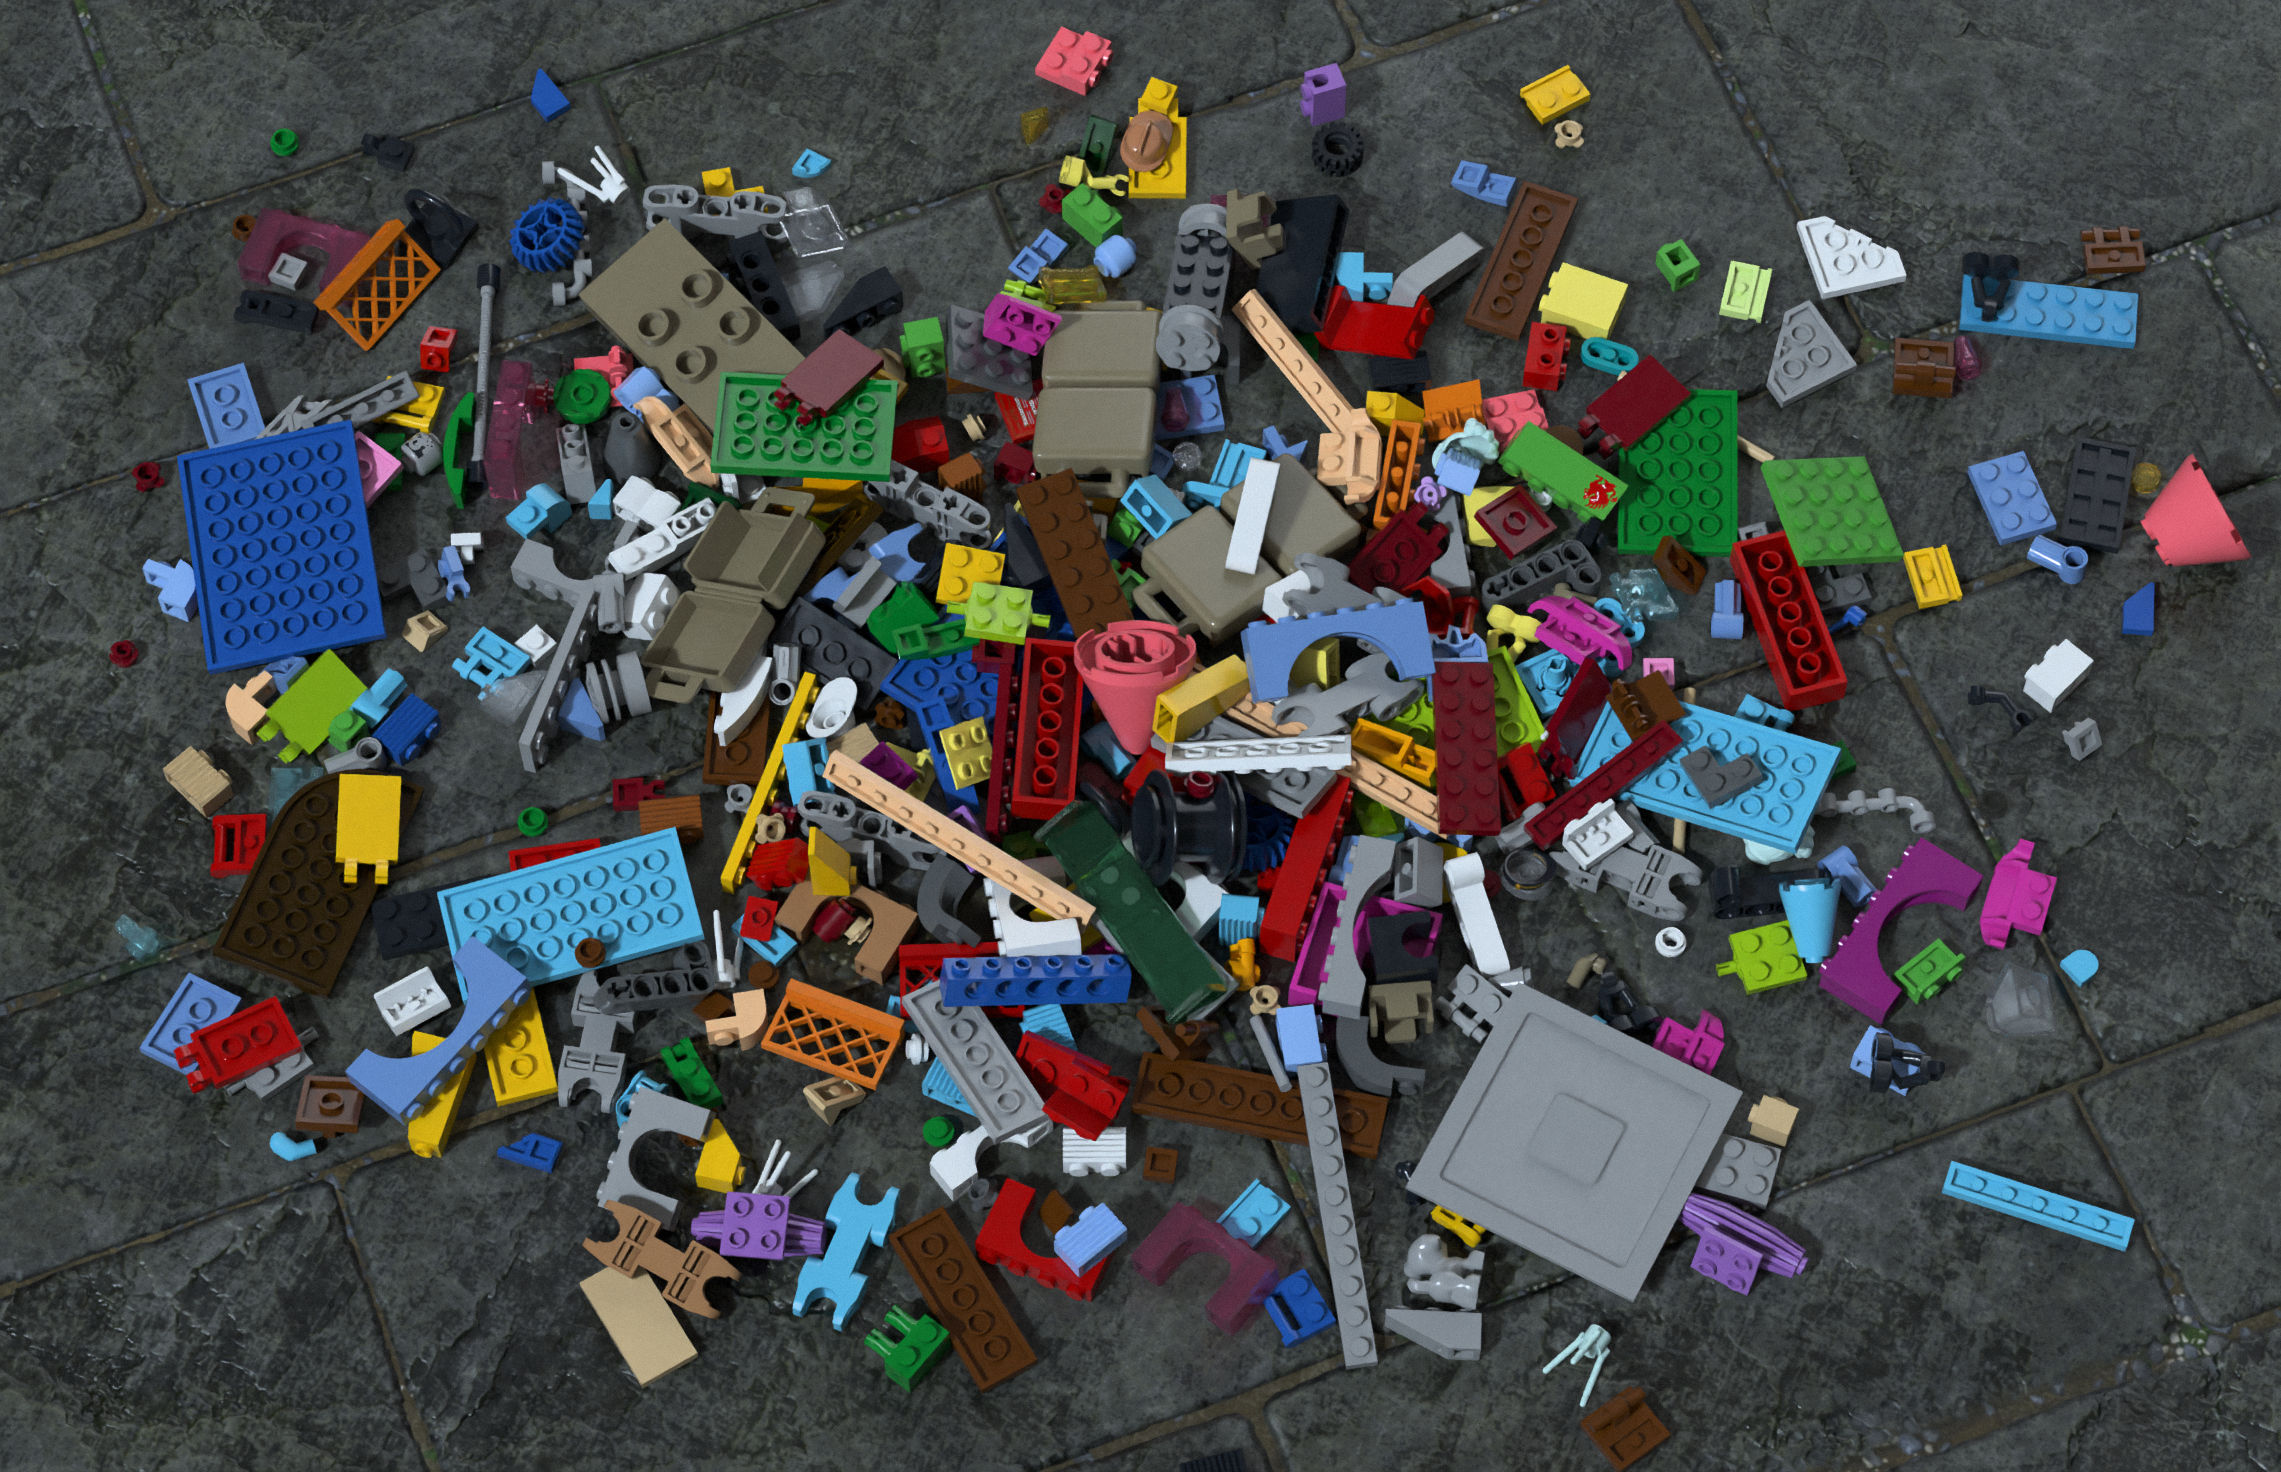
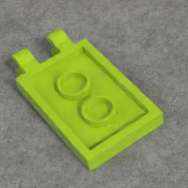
(311, 704)

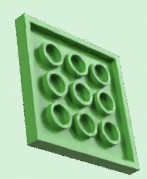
(1831, 511)

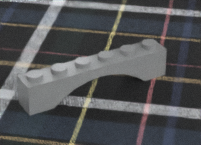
(1371, 871)

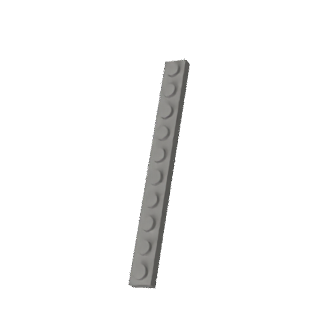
(1337, 1216)

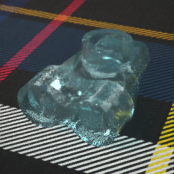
(141, 941)

